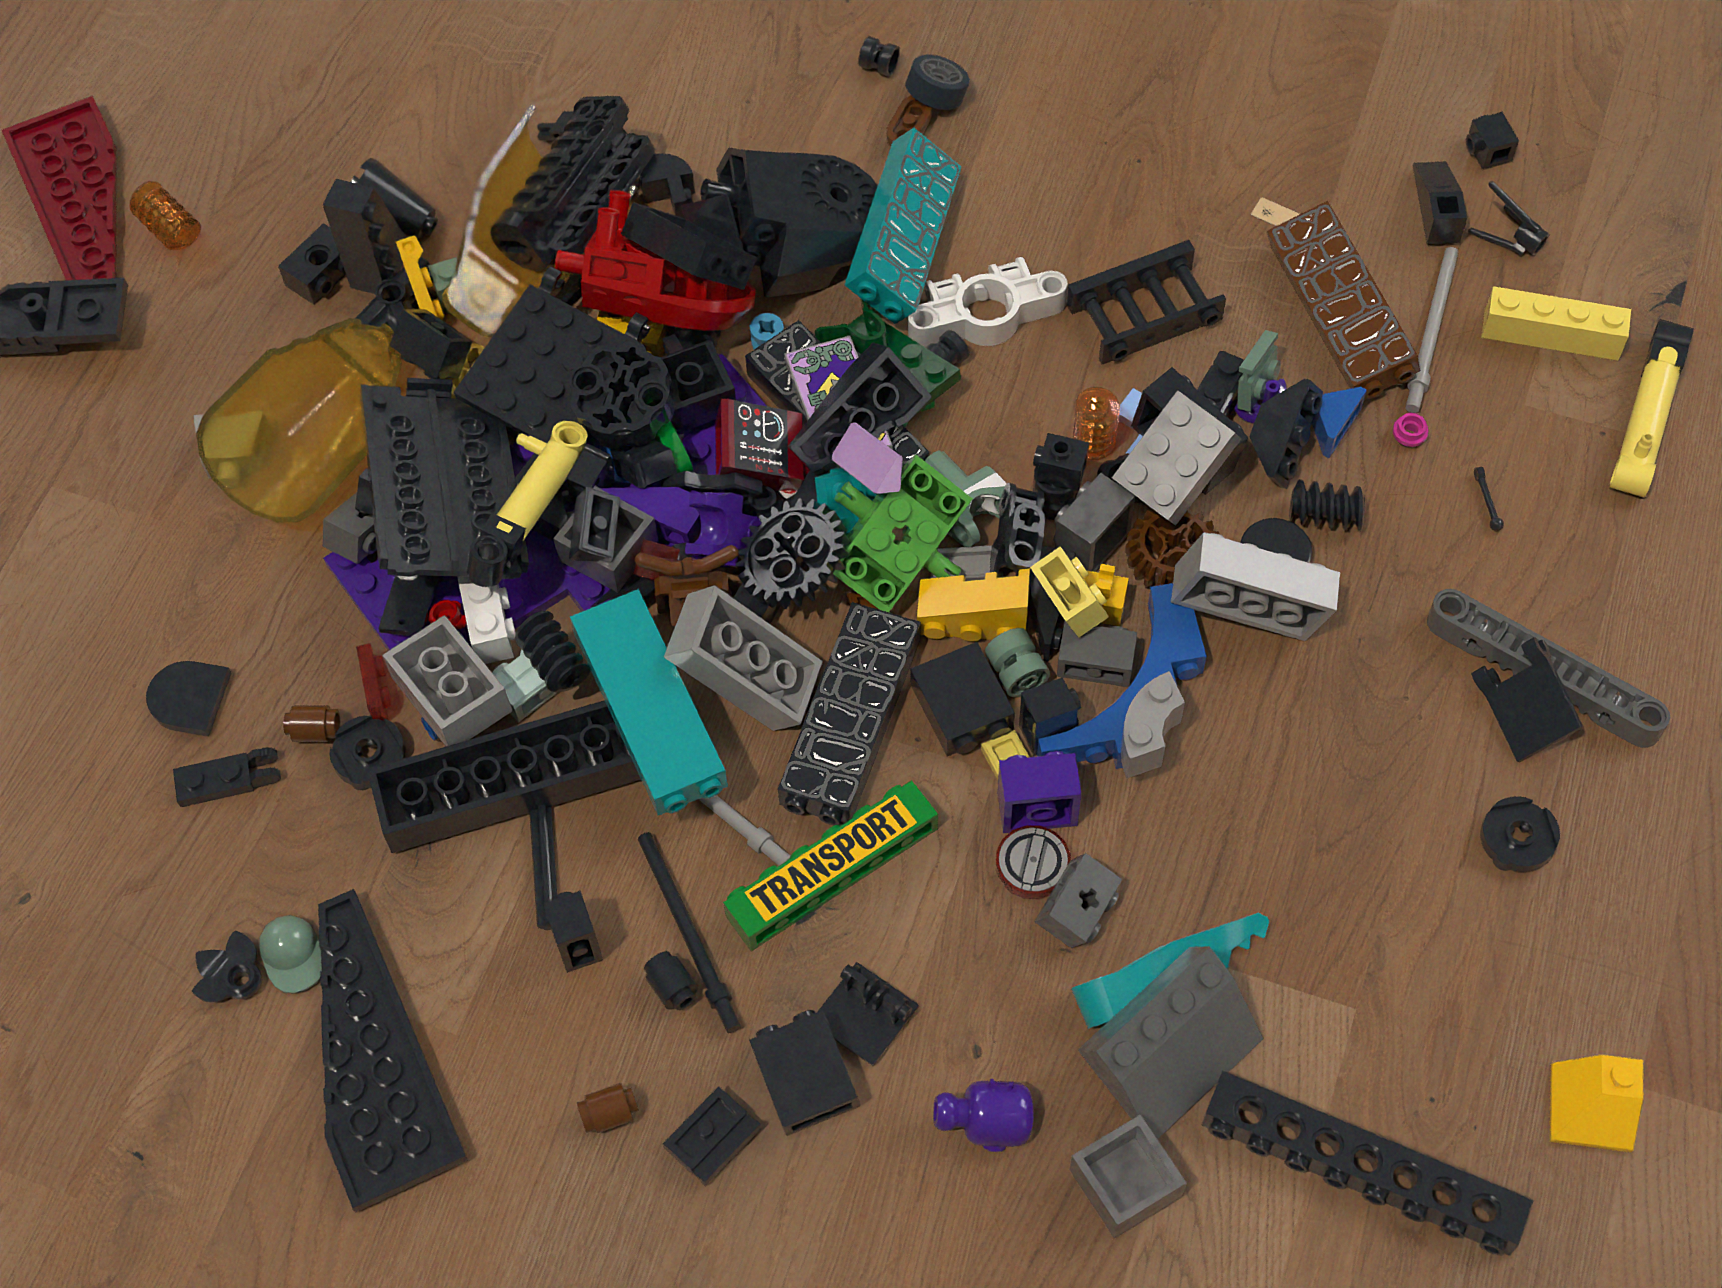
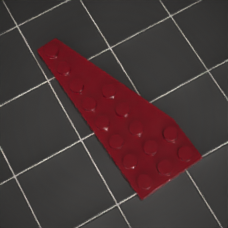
(71, 180)

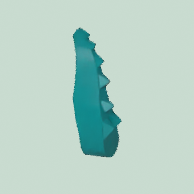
(1107, 995)

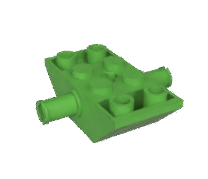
(926, 512)

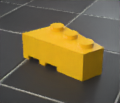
(973, 607)

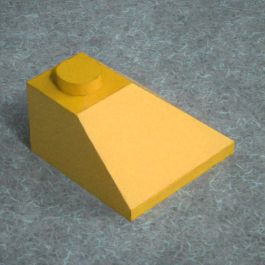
(1596, 1102)

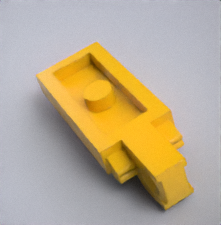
(419, 278)

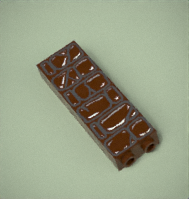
(1343, 301)

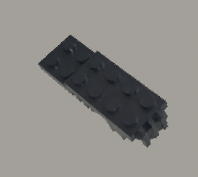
(60, 312)

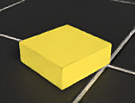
(1001, 749)

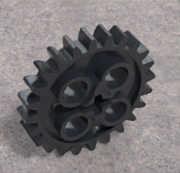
(813, 534)

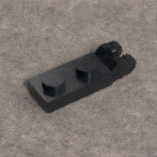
(224, 777)

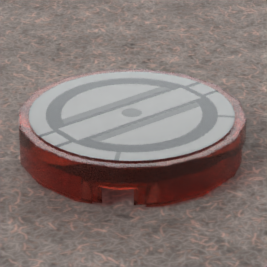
(1031, 861)

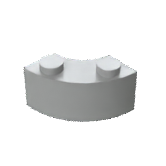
(1148, 719)

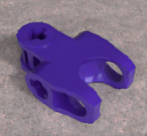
(720, 524)

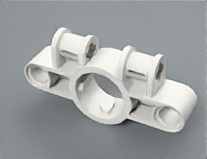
(1023, 294)

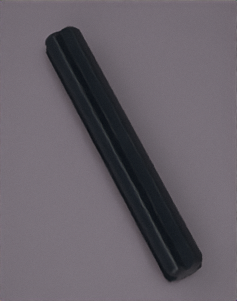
(543, 861)

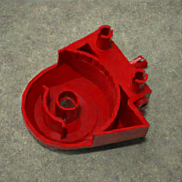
(631, 279)

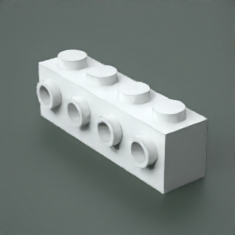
(486, 620)

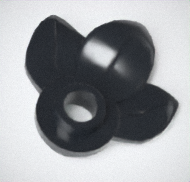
(224, 969)

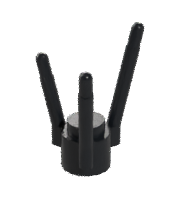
(1529, 235)

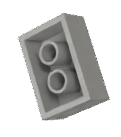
(1176, 457)
(447, 682)

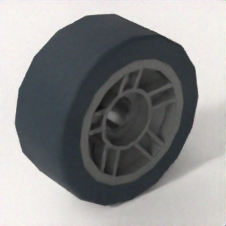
(937, 82)

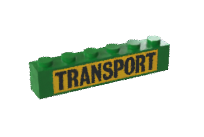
(830, 864)

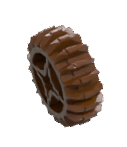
(1163, 538)

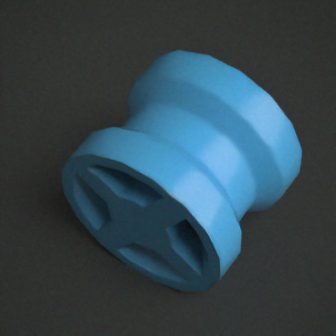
(762, 324)

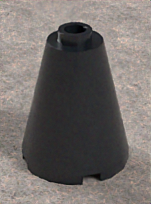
(407, 207)

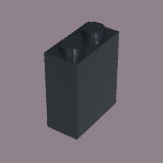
(962, 699)
(804, 1071)

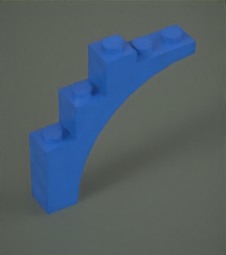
(1173, 648)

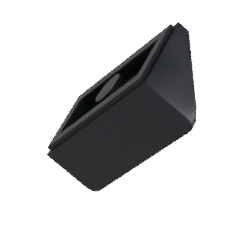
(594, 526)

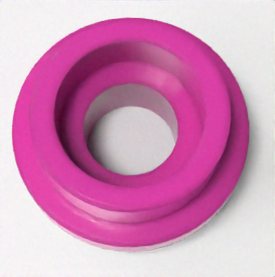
(1411, 422)

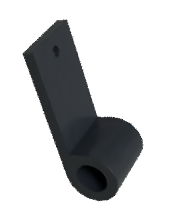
(408, 604)

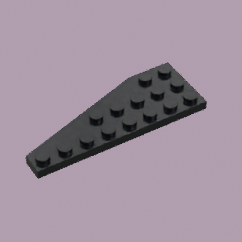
(379, 1093)

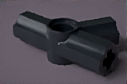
(382, 307)

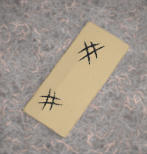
(1272, 212)

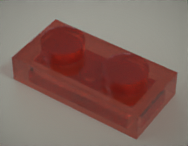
(372, 669)

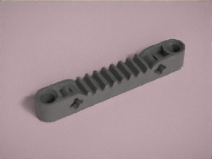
(1585, 683)

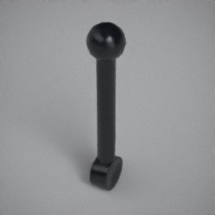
(1496, 523)

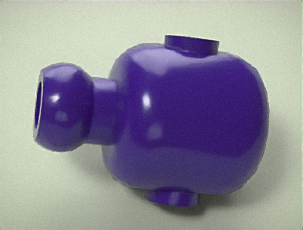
(991, 1113)

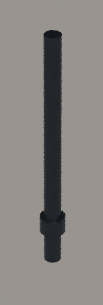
(717, 992)

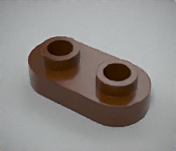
(905, 120)

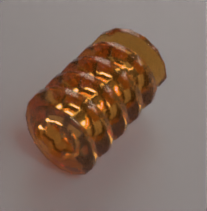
(164, 216)
(1097, 421)

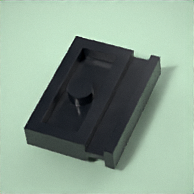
(711, 1136)

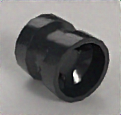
(879, 56)
(950, 347)

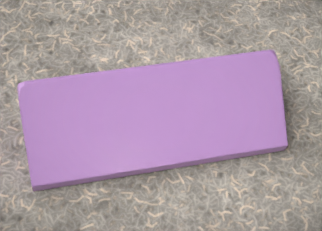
(869, 460)

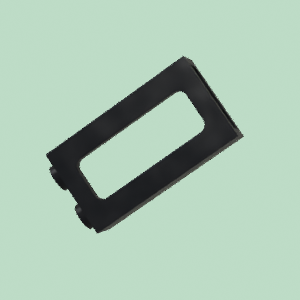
(688, 246)

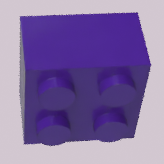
(1039, 791)

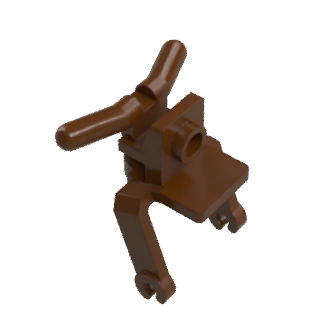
(686, 577)

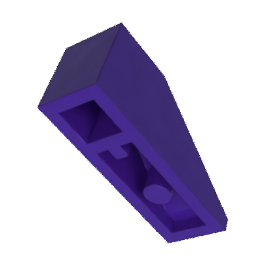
(670, 509)

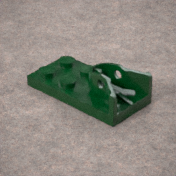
(928, 368)

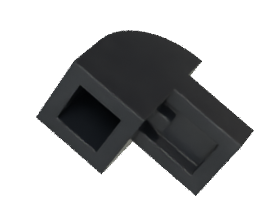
(667, 178)

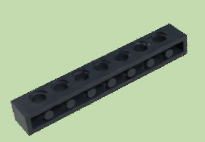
(1505, 1208)

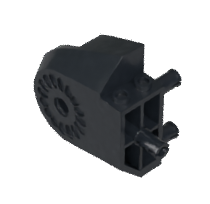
(794, 213)

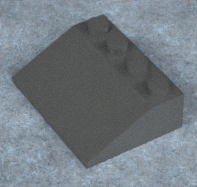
(1174, 1039)

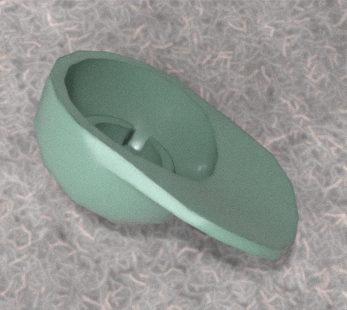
(291, 954)

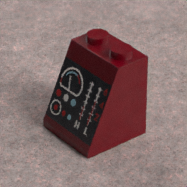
(756, 444)

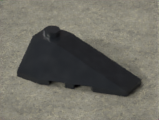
(873, 393)

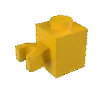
(1113, 589)

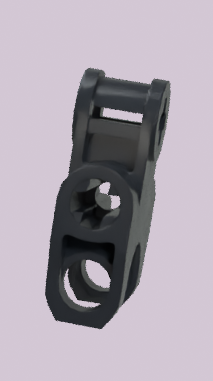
(1018, 530)

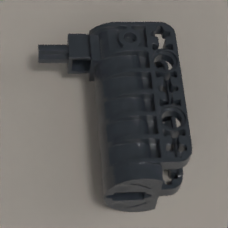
(572, 182)

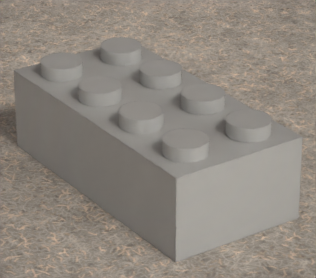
(1255, 586)
(743, 658)

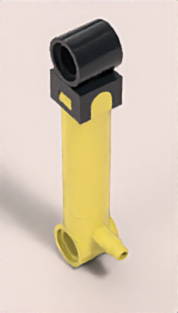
(1651, 408)
(504, 533)

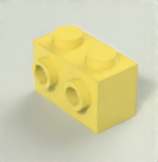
(1069, 591)

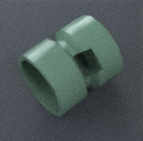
(1015, 658)

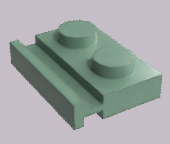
(1257, 370)

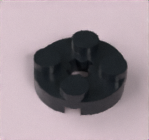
(360, 733)
(1514, 854)

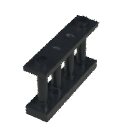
(1139, 274)

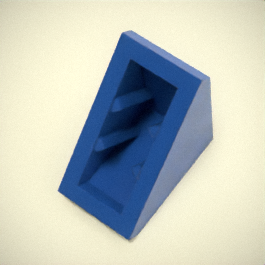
(1336, 417)

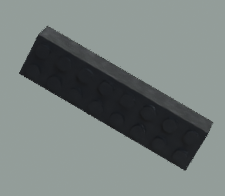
(500, 776)

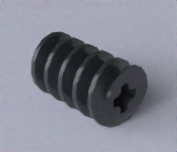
(1327, 504)
(551, 653)

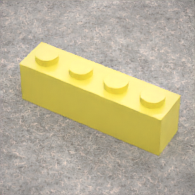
(1556, 323)

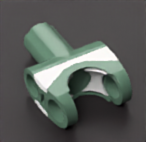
(983, 486)

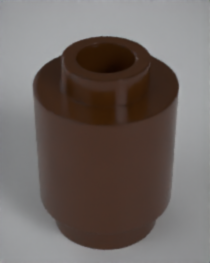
(311, 723)
(607, 1108)

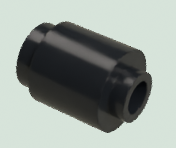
(670, 981)

